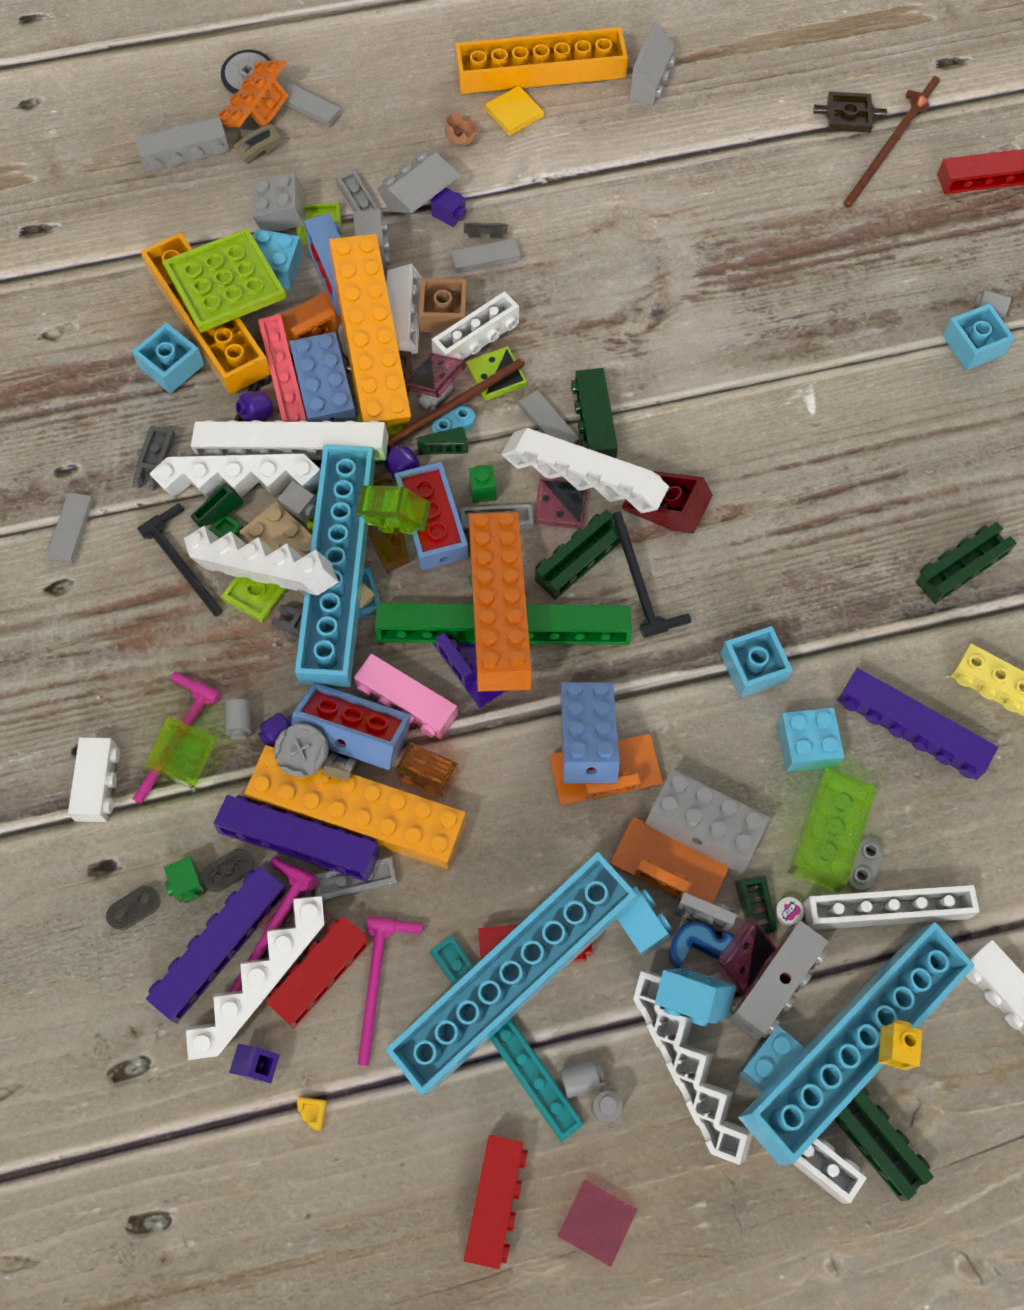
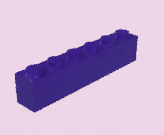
(917, 724)
(297, 837)
(216, 945)

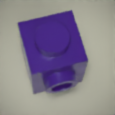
(448, 207)
(254, 1063)

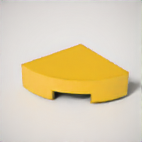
(312, 1111)

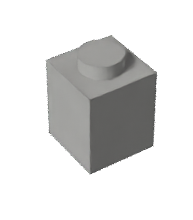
(298, 501)

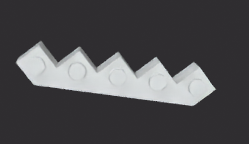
(586, 469)
(237, 471)
(260, 562)
(258, 979)
(690, 1071)

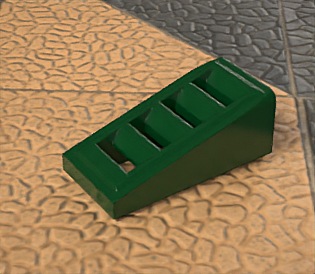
(444, 442)
(216, 506)
(763, 892)

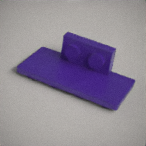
(462, 661)

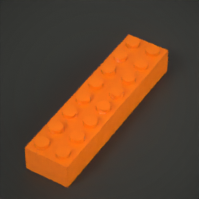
(499, 603)

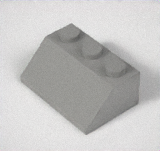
(652, 67)
(417, 182)

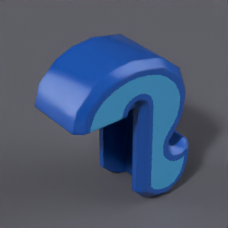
(701, 938)

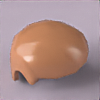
(459, 130)

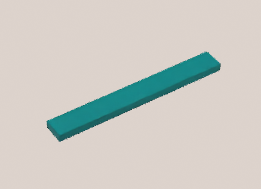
(516, 1052)

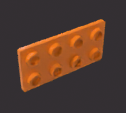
(258, 96)
(310, 319)
(636, 771)
(667, 863)

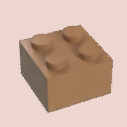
(441, 303)

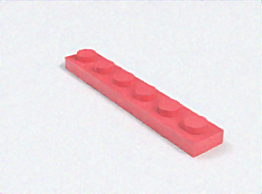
(282, 369)

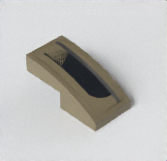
(254, 143)
(340, 766)

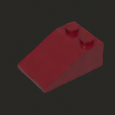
(681, 505)

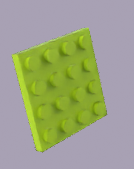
(224, 280)

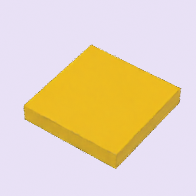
(514, 110)

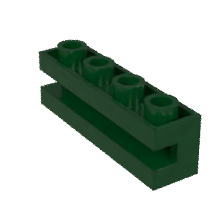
(594, 411)
(578, 555)
(965, 562)
(884, 1146)

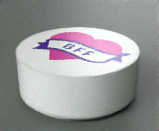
(789, 911)

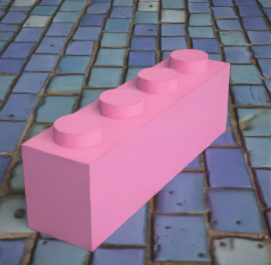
(406, 695)

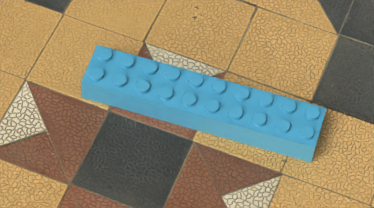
(340, 535)
(511, 974)
(846, 1051)

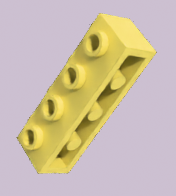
(991, 678)

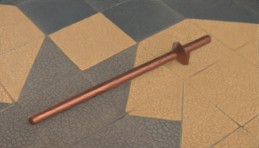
(918, 103)
(454, 403)

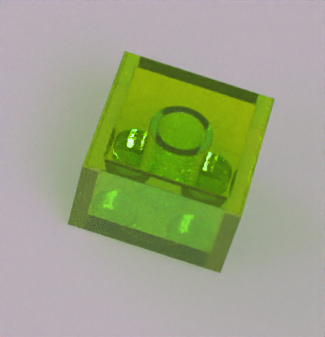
(392, 509)
(179, 752)

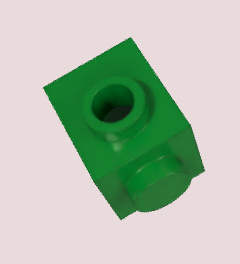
(483, 483)
(183, 880)

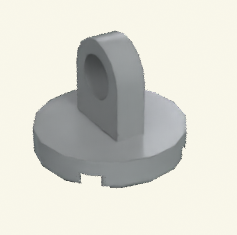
(301, 750)

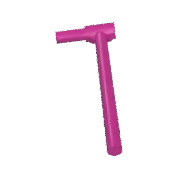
(203, 696)
(300, 881)
(379, 928)

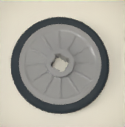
(239, 67)

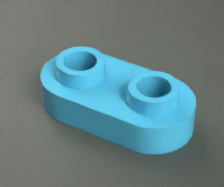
(453, 420)

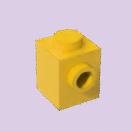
(900, 1045)

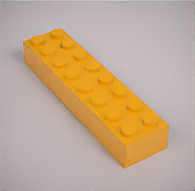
(541, 60)
(369, 330)
(225, 347)
(362, 807)

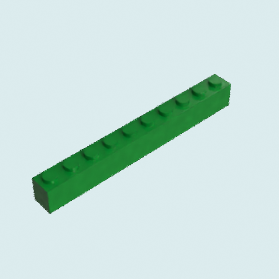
(546, 623)

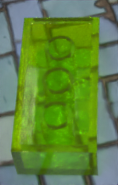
(832, 830)

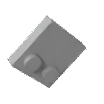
(695, 909)

